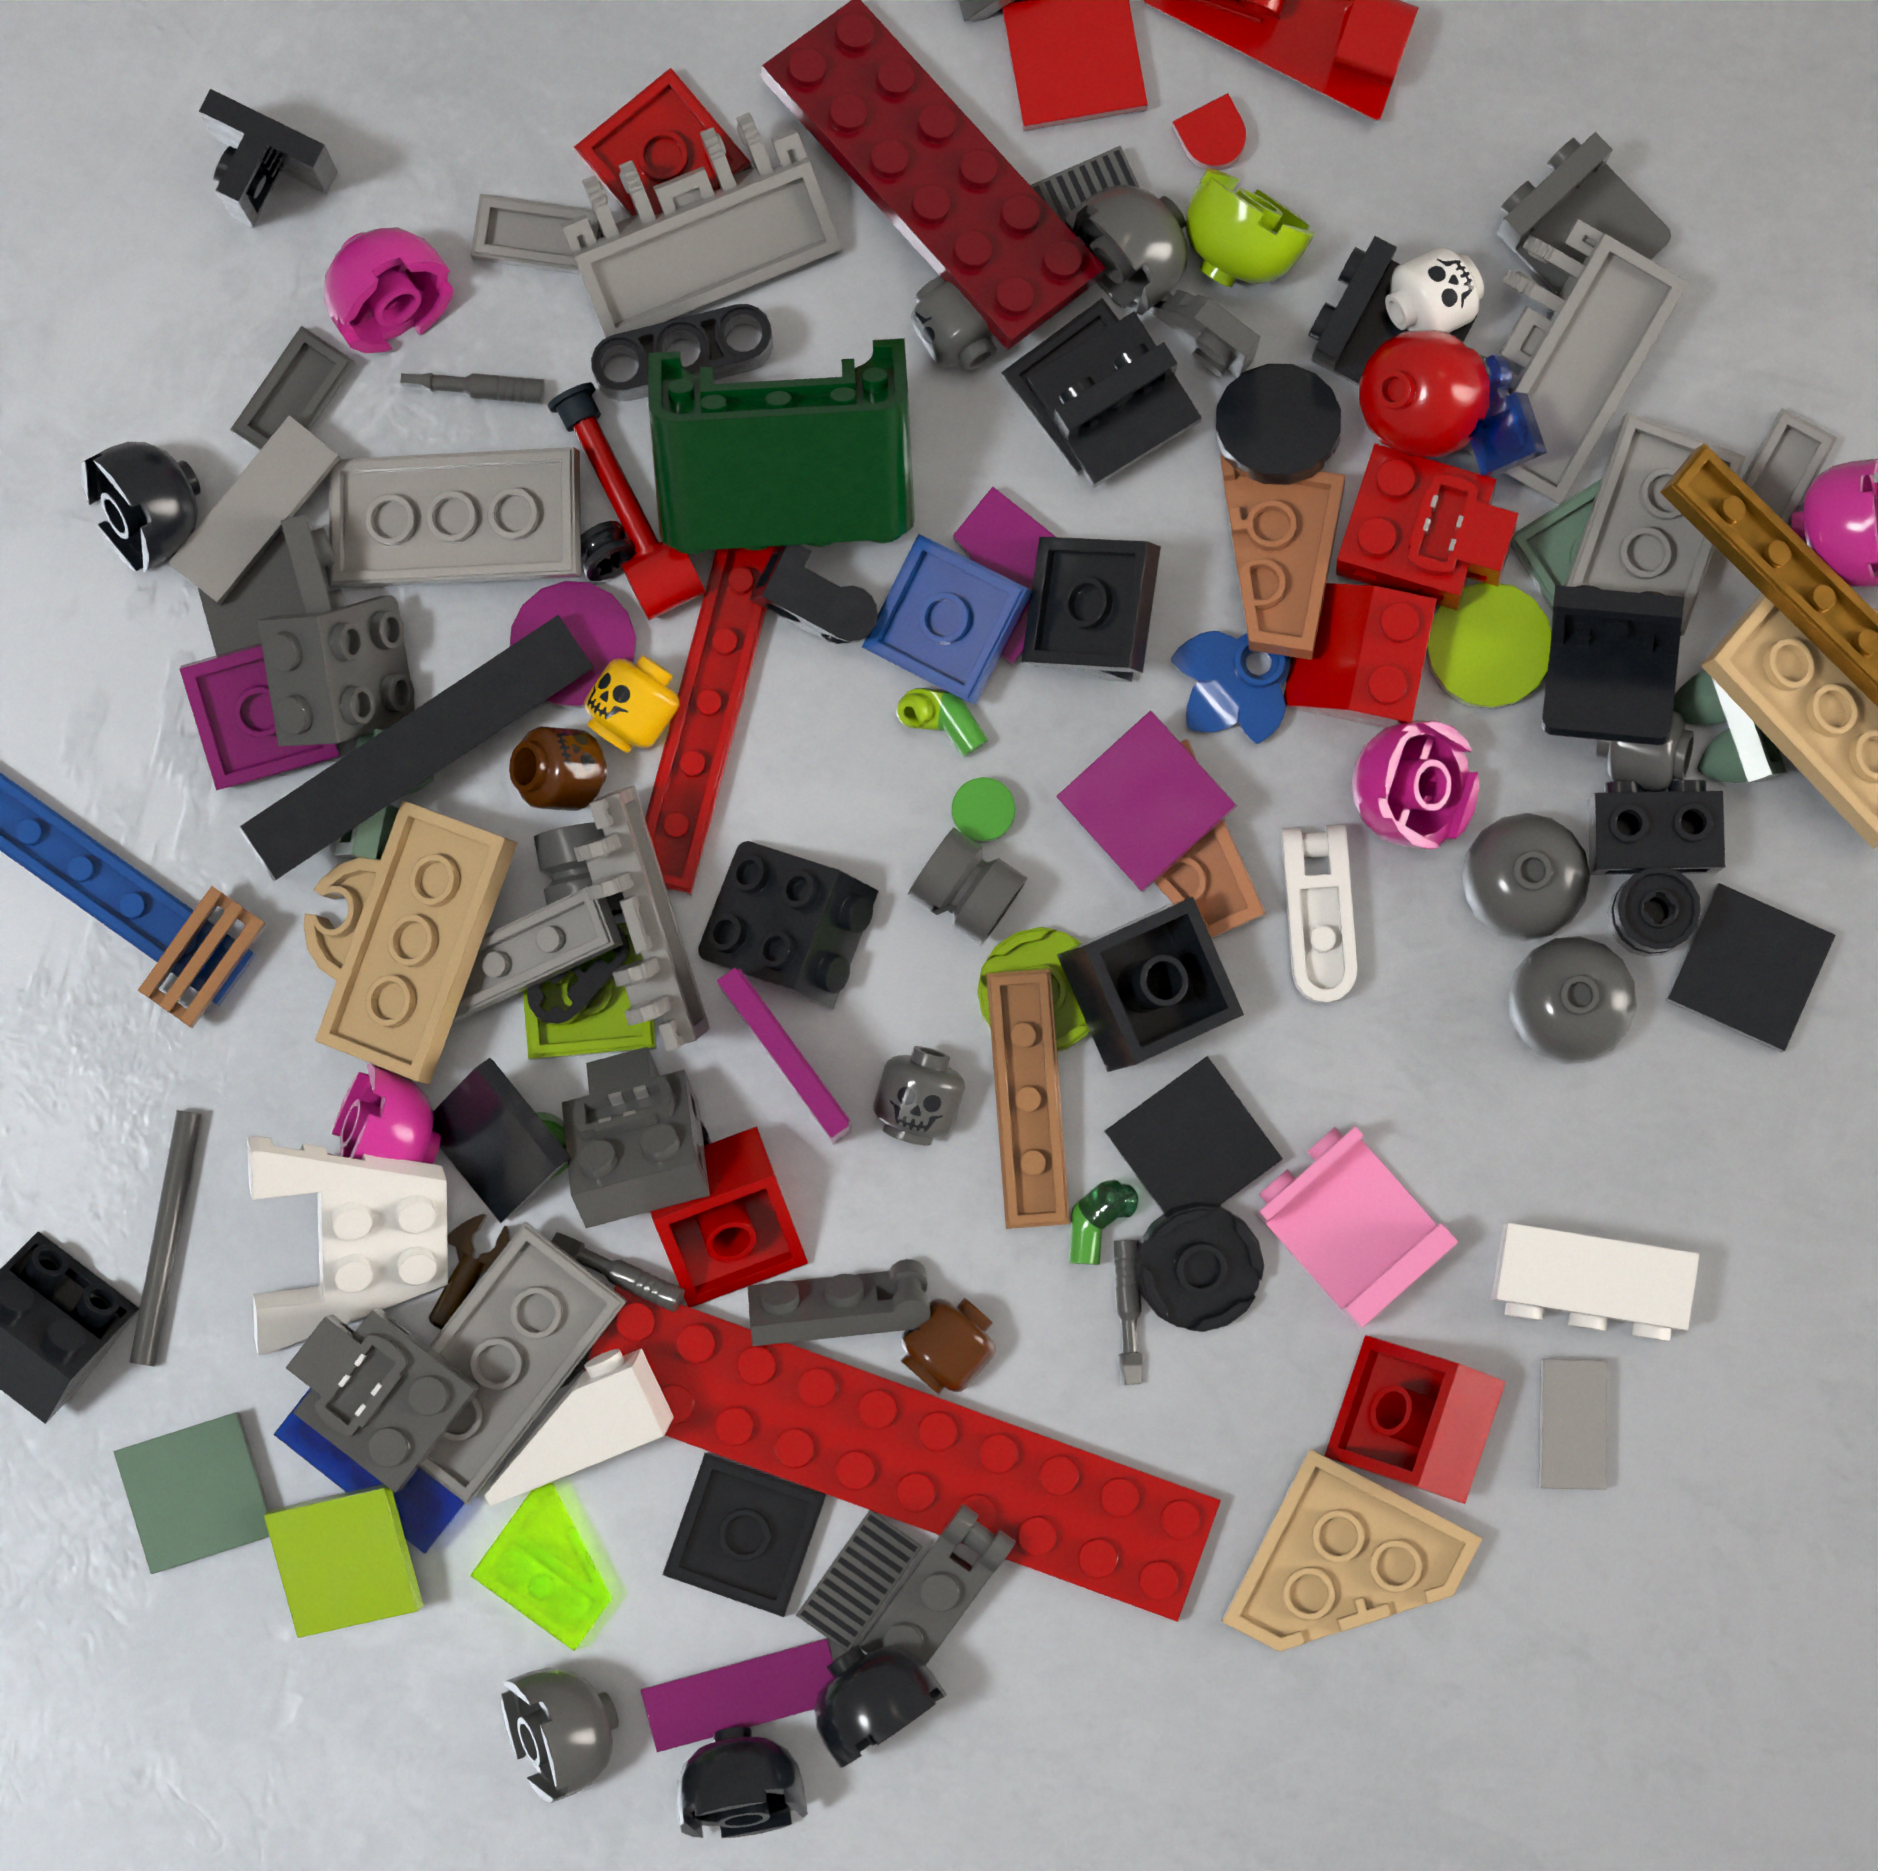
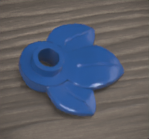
(1227, 689)

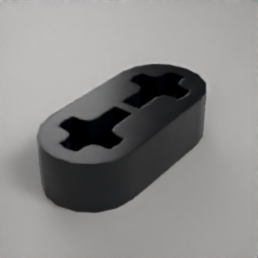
(584, 990)

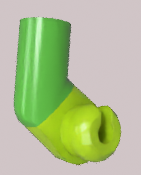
(944, 712)

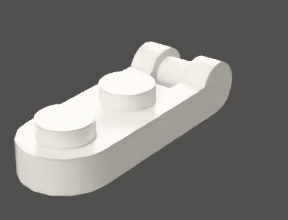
(1320, 914)

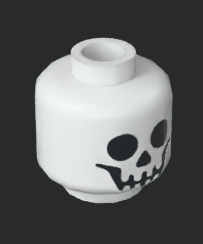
(1435, 292)

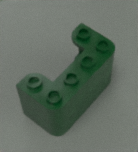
(782, 455)

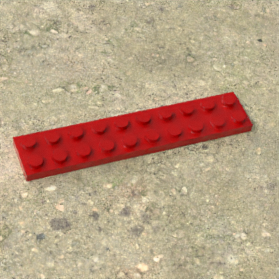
(918, 1456)

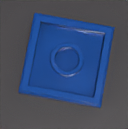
(947, 619)

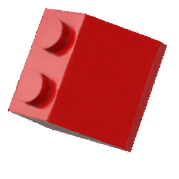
(1364, 656)
(737, 1231)
(1415, 1418)

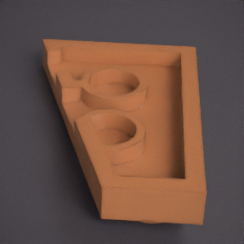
(1282, 555)
(1216, 880)

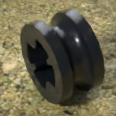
(604, 550)

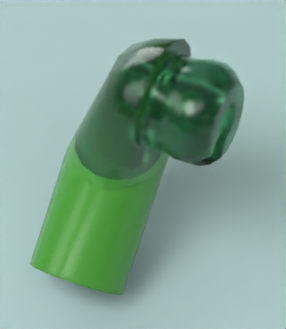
(1093, 1214)

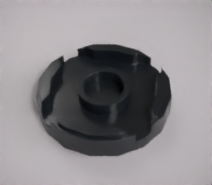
(1278, 423)
(1199, 1266)

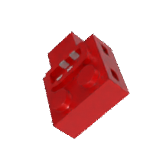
(1425, 528)

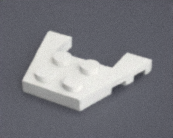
(376, 1233)

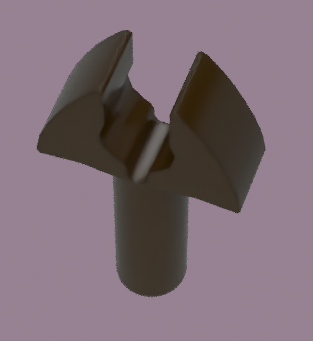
(468, 1268)

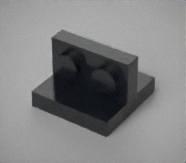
(258, 155)
(1114, 399)
(1091, 605)

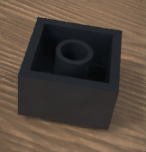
(1150, 984)

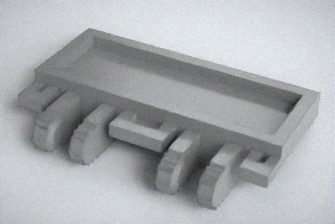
(704, 238)
(1588, 349)
(628, 864)

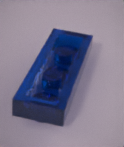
(422, 1504)

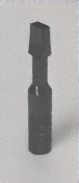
(481, 386)
(624, 1274)
(1128, 1310)

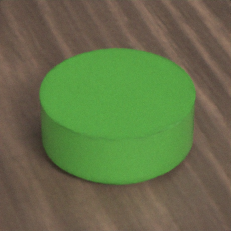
(983, 809)

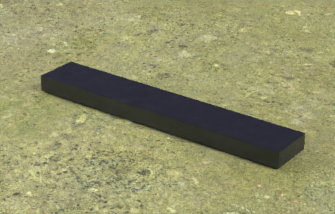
(415, 748)

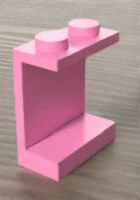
(1353, 1226)

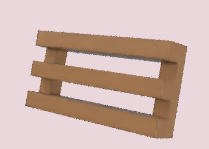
(180, 944)

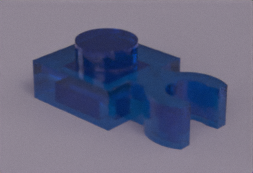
(1509, 429)

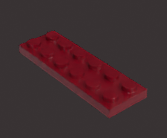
(932, 172)

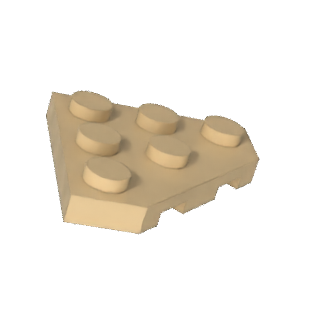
(1344, 1559)

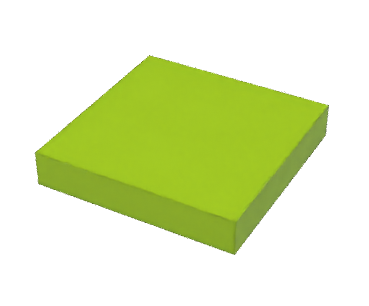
(598, 1029)
(343, 1560)

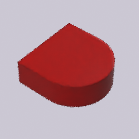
(1212, 134)

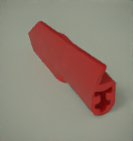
(1327, 45)

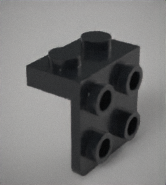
(1360, 321)
(1612, 665)
(788, 922)

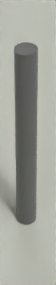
(165, 1238)

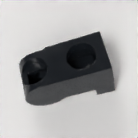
(811, 600)

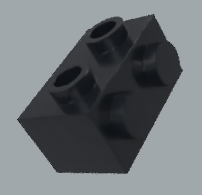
(1656, 829)

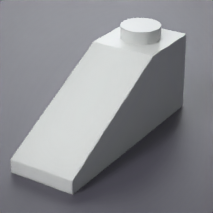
(599, 1417)

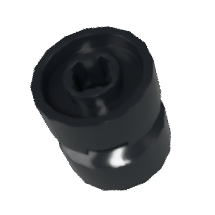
(1654, 911)

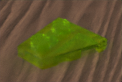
(546, 1569)

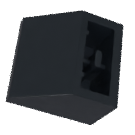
(54, 1325)

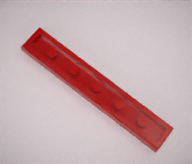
(707, 715)

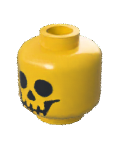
(631, 703)

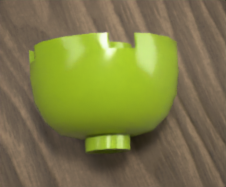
(1243, 232)

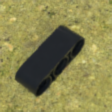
(706, 329)

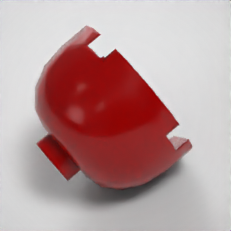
(1424, 393)

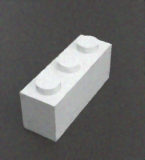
(1594, 1280)

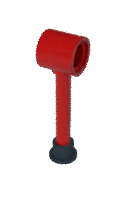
(657, 572)

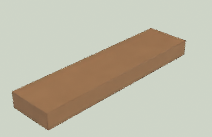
(1028, 1098)

